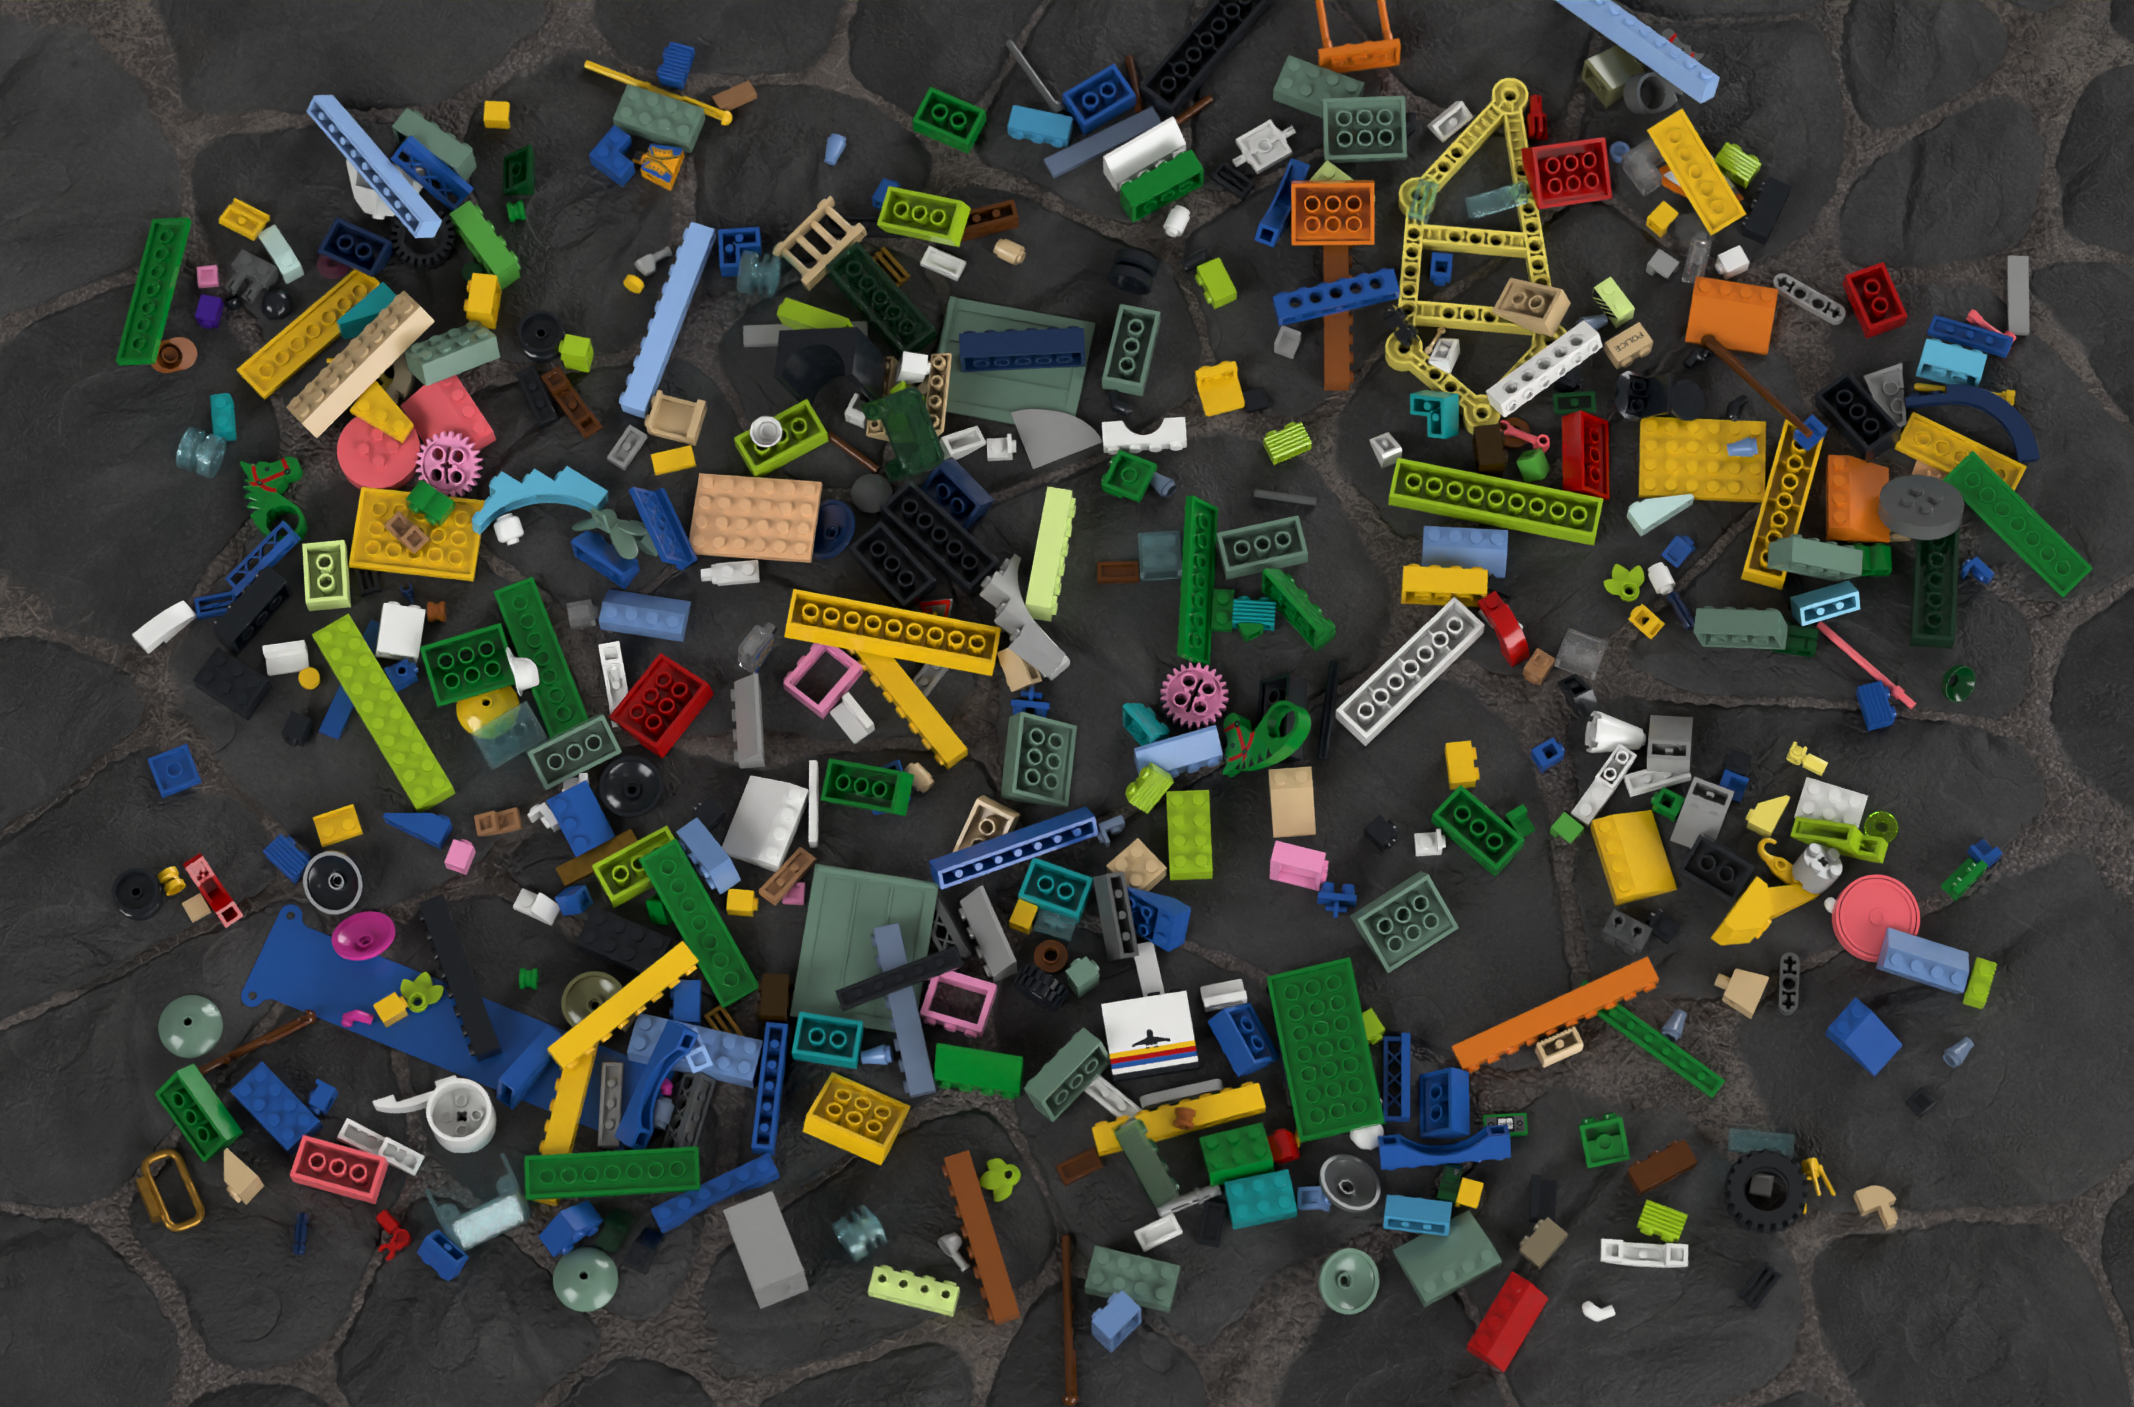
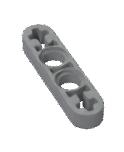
(1806, 302)
(1177, 1094)

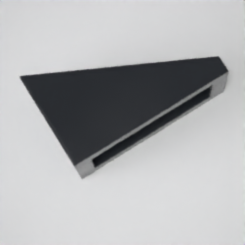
(1495, 585)

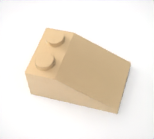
(1532, 306)
(1292, 802)
(985, 822)

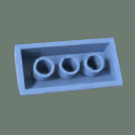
(1465, 548)
(644, 615)
(1182, 752)
(1924, 961)

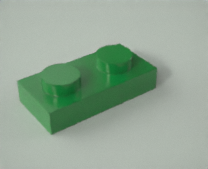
(1222, 610)

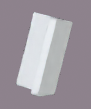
(286, 657)
(852, 719)
(1223, 995)

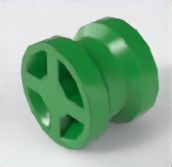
(516, 211)
(529, 978)

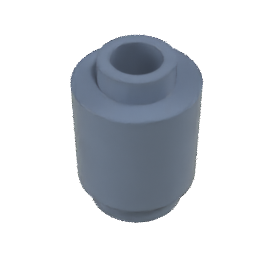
(662, 1113)

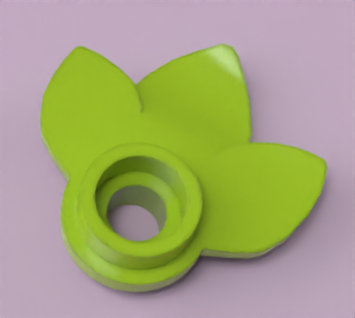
(1624, 580)
(422, 990)
(996, 1178)

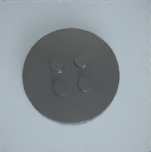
(1920, 507)

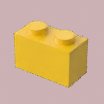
(1460, 764)

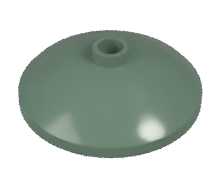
(196, 1038)
(1359, 1283)
(589, 1293)

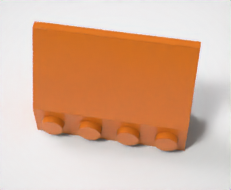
(1332, 212)
(1733, 313)
(1853, 499)

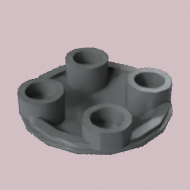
(871, 492)

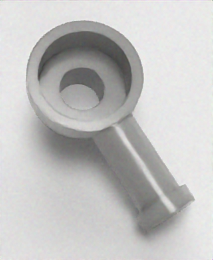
(647, 265)
(950, 1244)

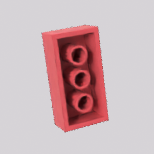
(339, 1169)

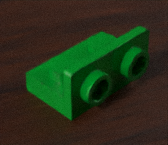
(1963, 878)

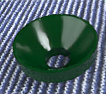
(1962, 685)

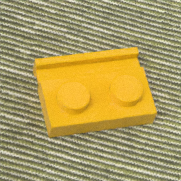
(244, 219)
(337, 825)

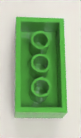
(485, 244)

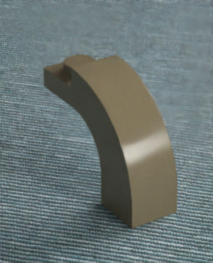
(402, 382)

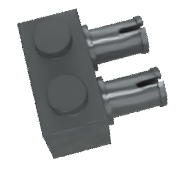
(253, 271)
(1626, 933)

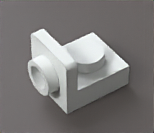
(1001, 448)
(548, 817)
(1429, 843)

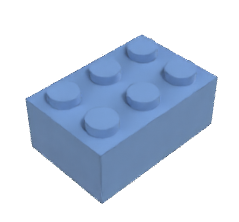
(707, 856)
(1115, 1320)

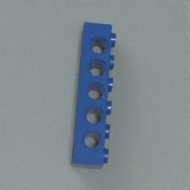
(1328, 305)
(770, 1088)

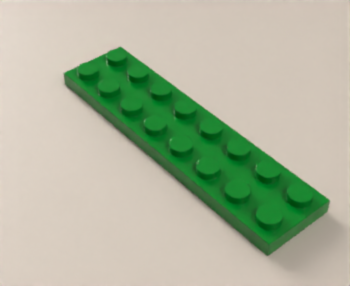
(153, 291)
(2018, 524)
(1197, 581)
(537, 641)
(699, 923)
(612, 1173)

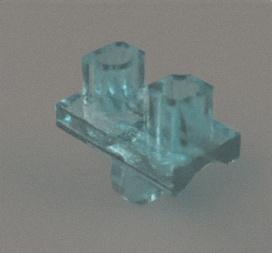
(1055, 925)

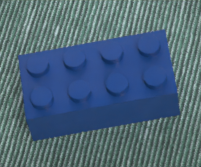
(276, 1108)

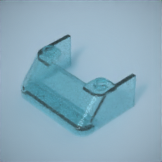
(488, 1219)

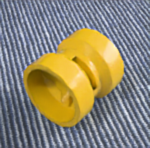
(171, 881)

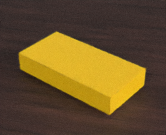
(673, 460)

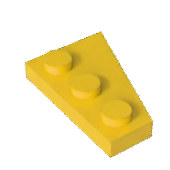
(382, 412)

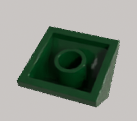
(519, 172)

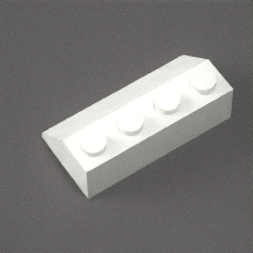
(1143, 153)

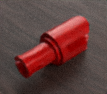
(1536, 120)

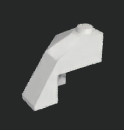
(369, 199)

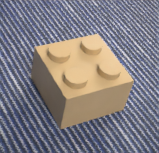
(1139, 865)

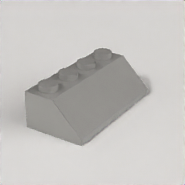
(748, 722)
(988, 935)

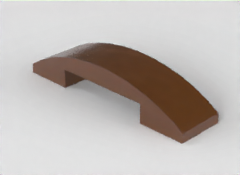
(571, 403)

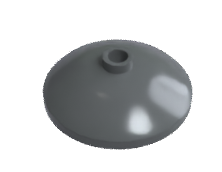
(1349, 1183)

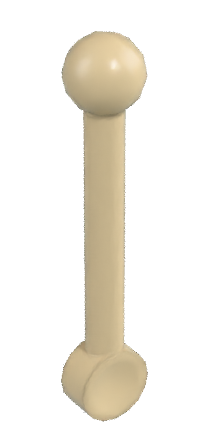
(1441, 330)

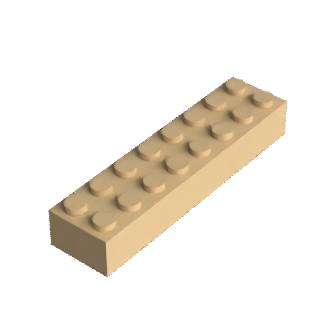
(360, 364)

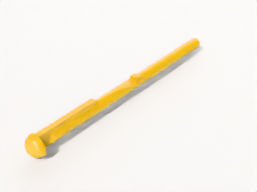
(725, 117)

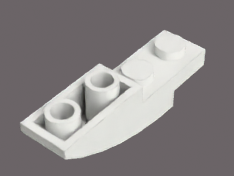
(1604, 785)

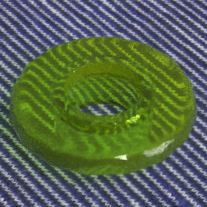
(1883, 817)

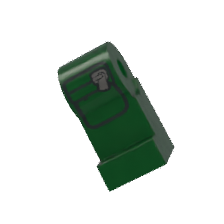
(1450, 1183)

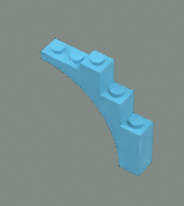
(536, 488)

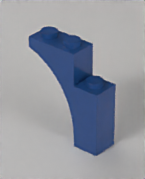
(1279, 213)

